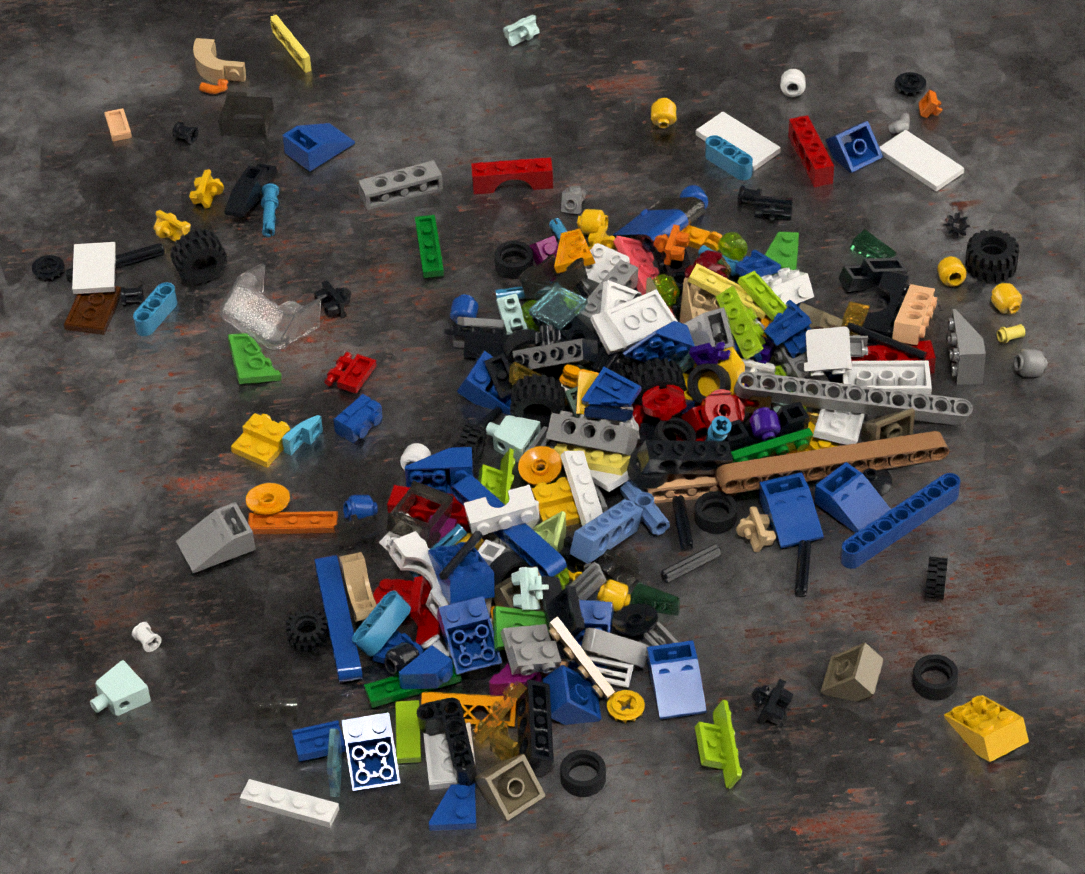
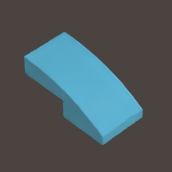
(305, 432)

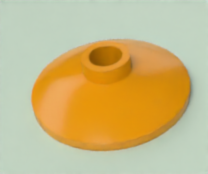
(538, 458)
(267, 498)

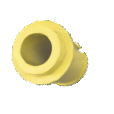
(1005, 334)

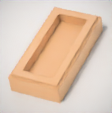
(118, 124)

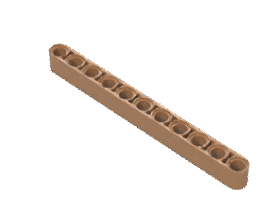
(820, 463)

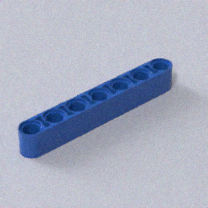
(900, 520)
(519, 538)
(338, 619)

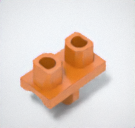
(671, 244)

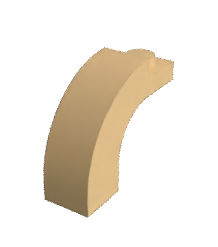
(213, 68)
(357, 585)

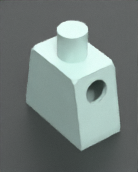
(515, 434)
(120, 690)

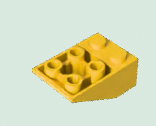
(988, 727)

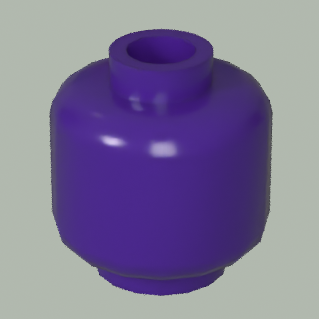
(765, 424)

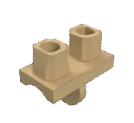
(754, 529)

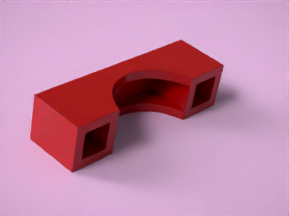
(489, 175)

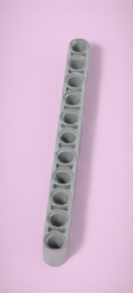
(843, 402)

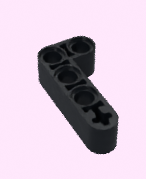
(448, 717)

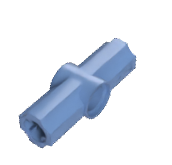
(651, 514)

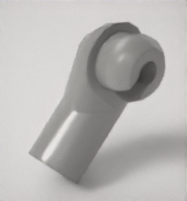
(901, 125)

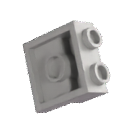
(530, 649)

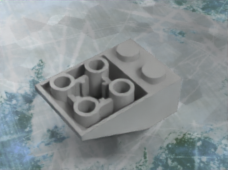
(711, 328)
(966, 351)
(217, 538)

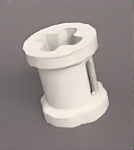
(144, 634)
(436, 643)

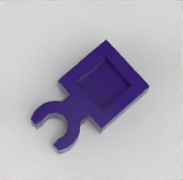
(707, 354)

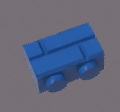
(358, 418)

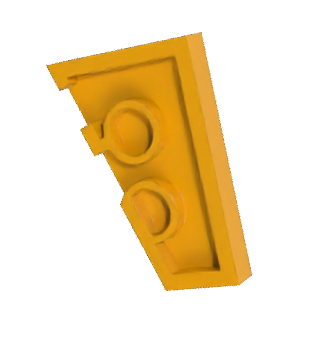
(571, 247)

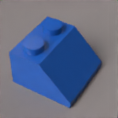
(854, 147)
(572, 697)

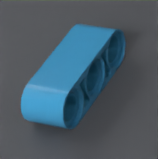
(728, 157)
(155, 309)
(381, 623)

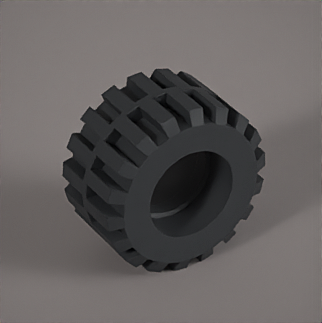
(198, 256)
(992, 256)
(655, 374)
(537, 398)

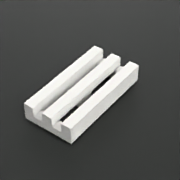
(612, 663)

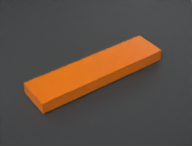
(293, 522)

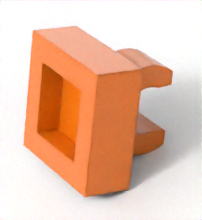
(929, 104)

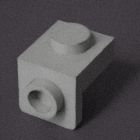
(572, 199)

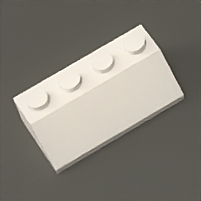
(893, 375)

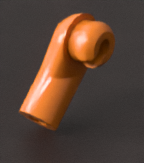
(214, 89)

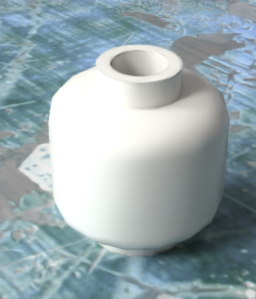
(792, 83)
(413, 454)

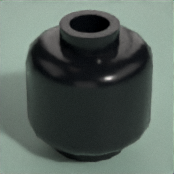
(399, 657)

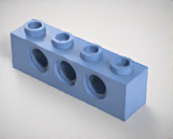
(606, 531)

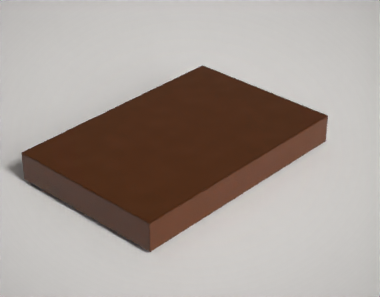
(93, 312)

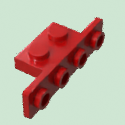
(423, 617)

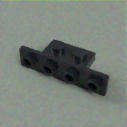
(479, 341)
(564, 605)

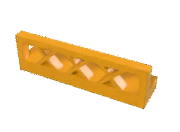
(471, 699)

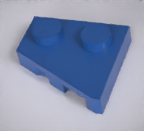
(759, 263)
(787, 324)
(611, 390)
(456, 809)

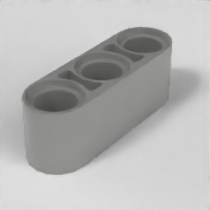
(614, 647)

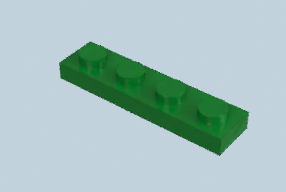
(429, 246)
(774, 447)
(389, 690)

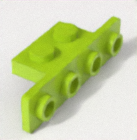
(742, 323)
(496, 480)
(718, 744)

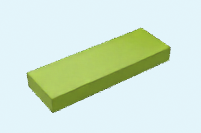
(762, 294)
(407, 732)

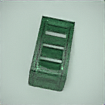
(864, 240)
(656, 598)

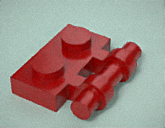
(354, 376)

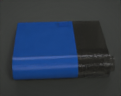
(660, 219)

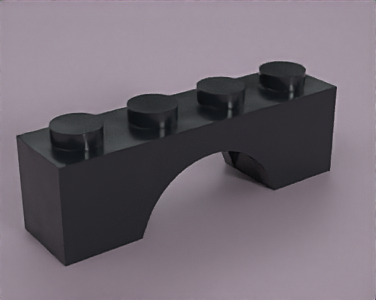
(891, 293)
(791, 419)

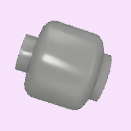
(1030, 363)

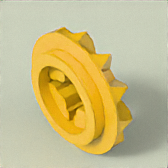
(624, 698)

